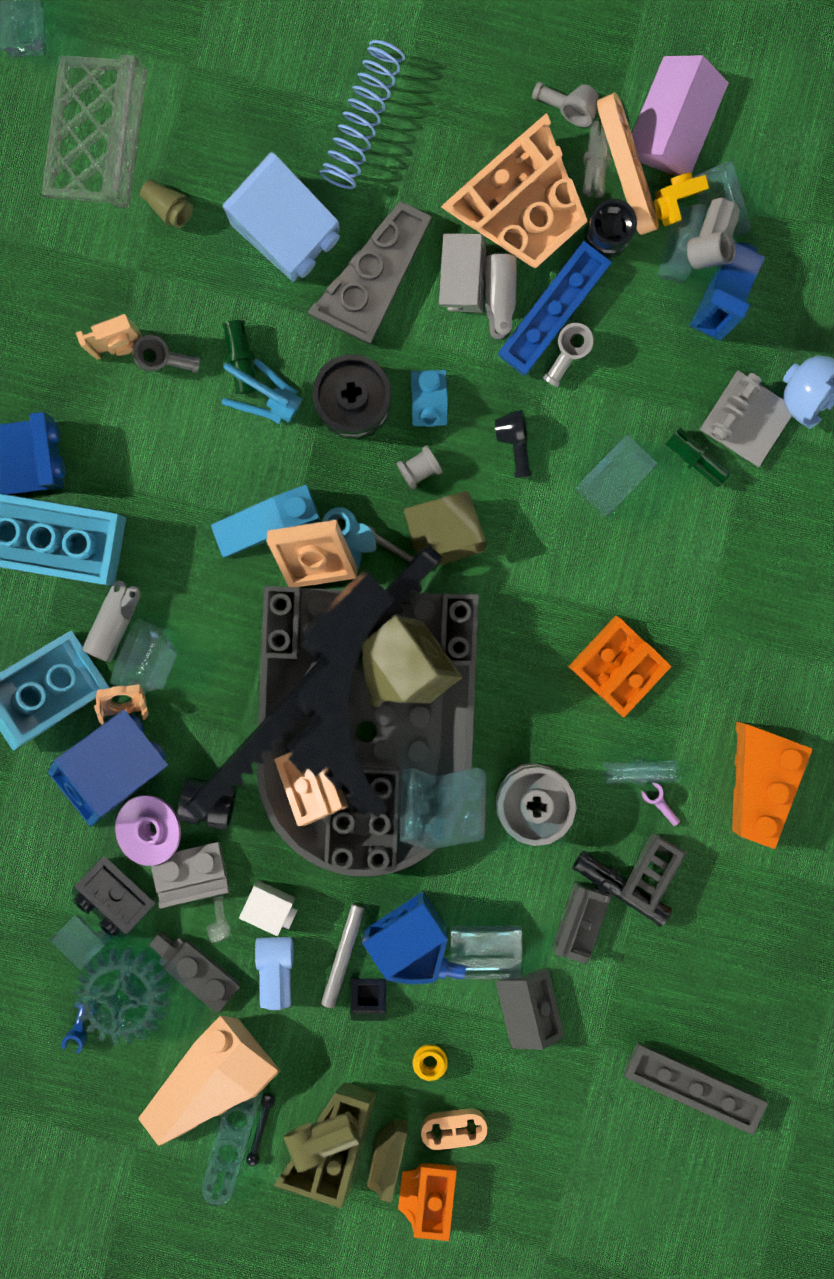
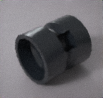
(611, 227)
(217, 817)

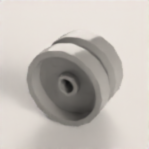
(545, 822)

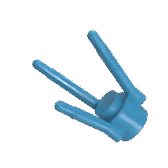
(282, 402)

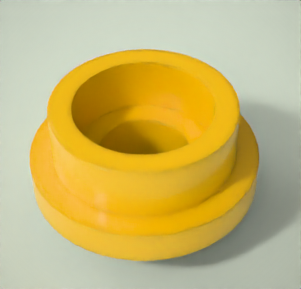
(434, 1072)

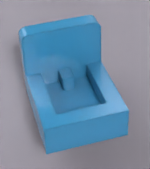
(429, 398)

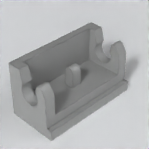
(463, 272)

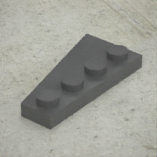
(368, 285)

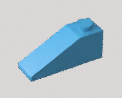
(251, 525)

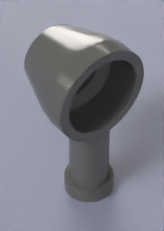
(161, 355)

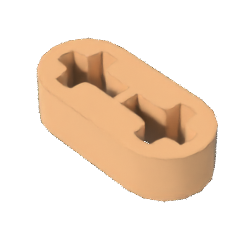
(455, 1137)

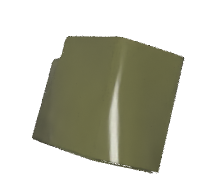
(448, 526)

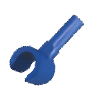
(76, 1033)

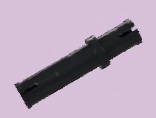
(588, 865)

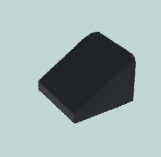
(368, 1000)

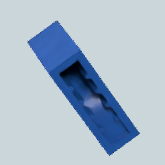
(727, 293)

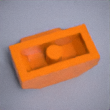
(428, 1200)

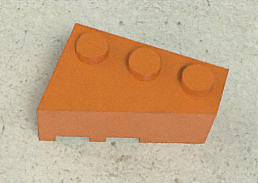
(766, 783)

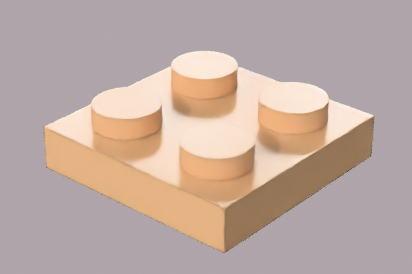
(312, 554)

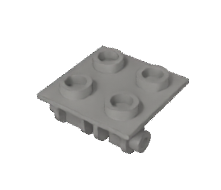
(747, 418)

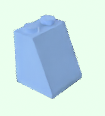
(282, 218)

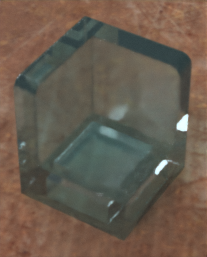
(79, 941)

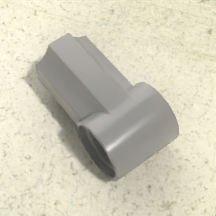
(715, 242)

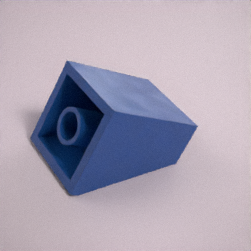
(107, 767)

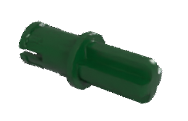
(698, 457)

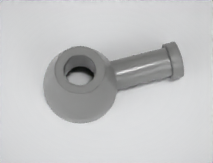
(576, 108)
(569, 350)

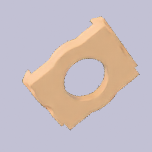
(106, 707)

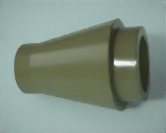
(168, 204)

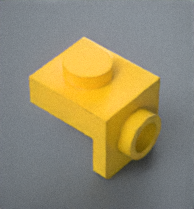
(666, 199)

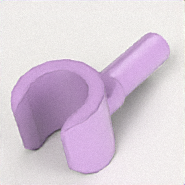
(661, 804)

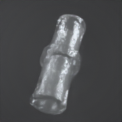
(596, 162)

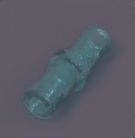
(640, 771)

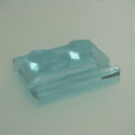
(488, 951)

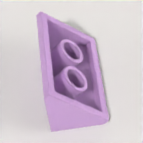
(678, 113)

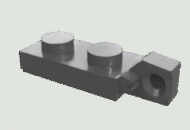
(195, 970)

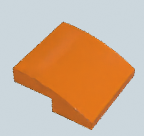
(619, 666)

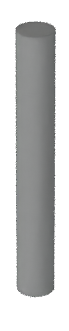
(343, 955)

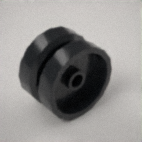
(346, 376)

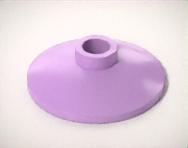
(136, 836)

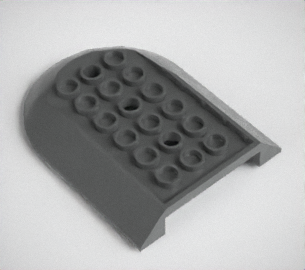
(409, 735)

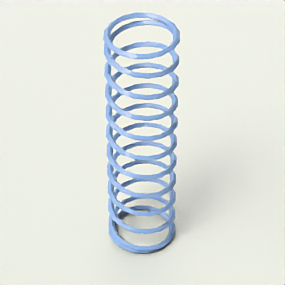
(384, 56)

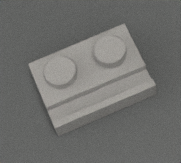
(191, 875)

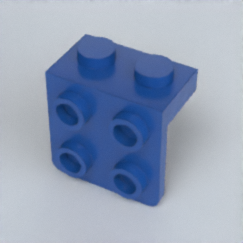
(30, 456)

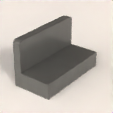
(530, 1010)

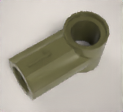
(314, 1143)

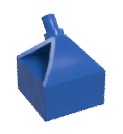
(411, 944)

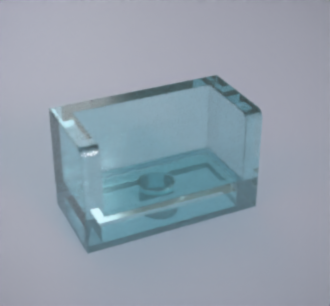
(616, 476)

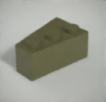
(334, 1177)

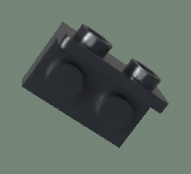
(111, 898)

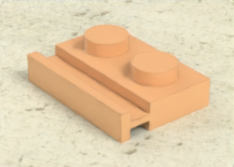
(113, 335)
(309, 795)

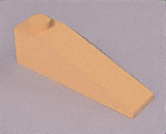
(214, 1075)

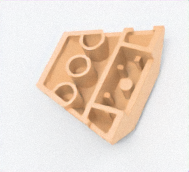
(523, 197)

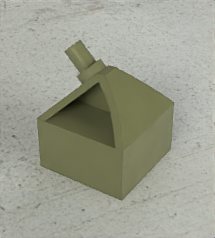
(406, 664)

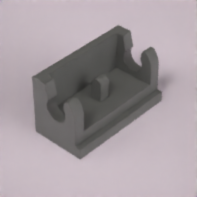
(581, 922)

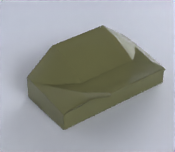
(387, 1158)

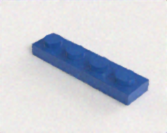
(554, 308)

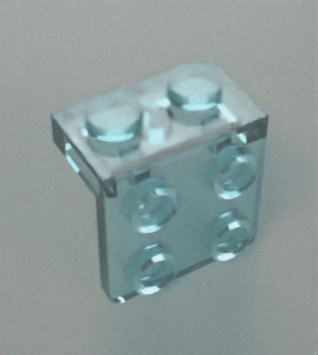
(442, 808)

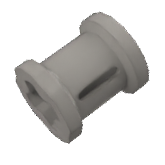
(419, 467)

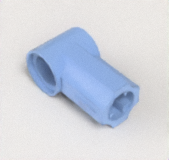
(274, 963)

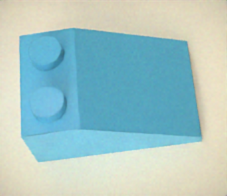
(46, 689)

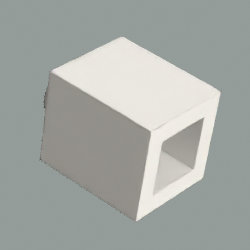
(268, 908)

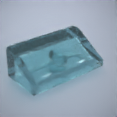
(725, 184)
(675, 261)

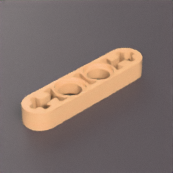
(627, 162)

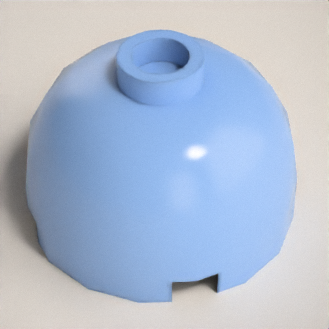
(810, 389)

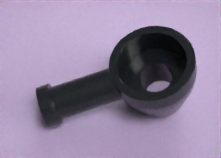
(512, 430)

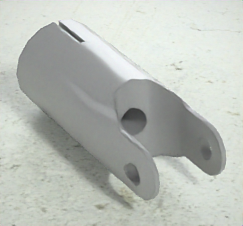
(500, 292)
(111, 622)

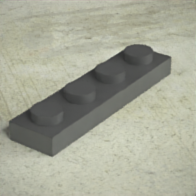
(695, 1088)

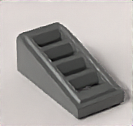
(670, 868)

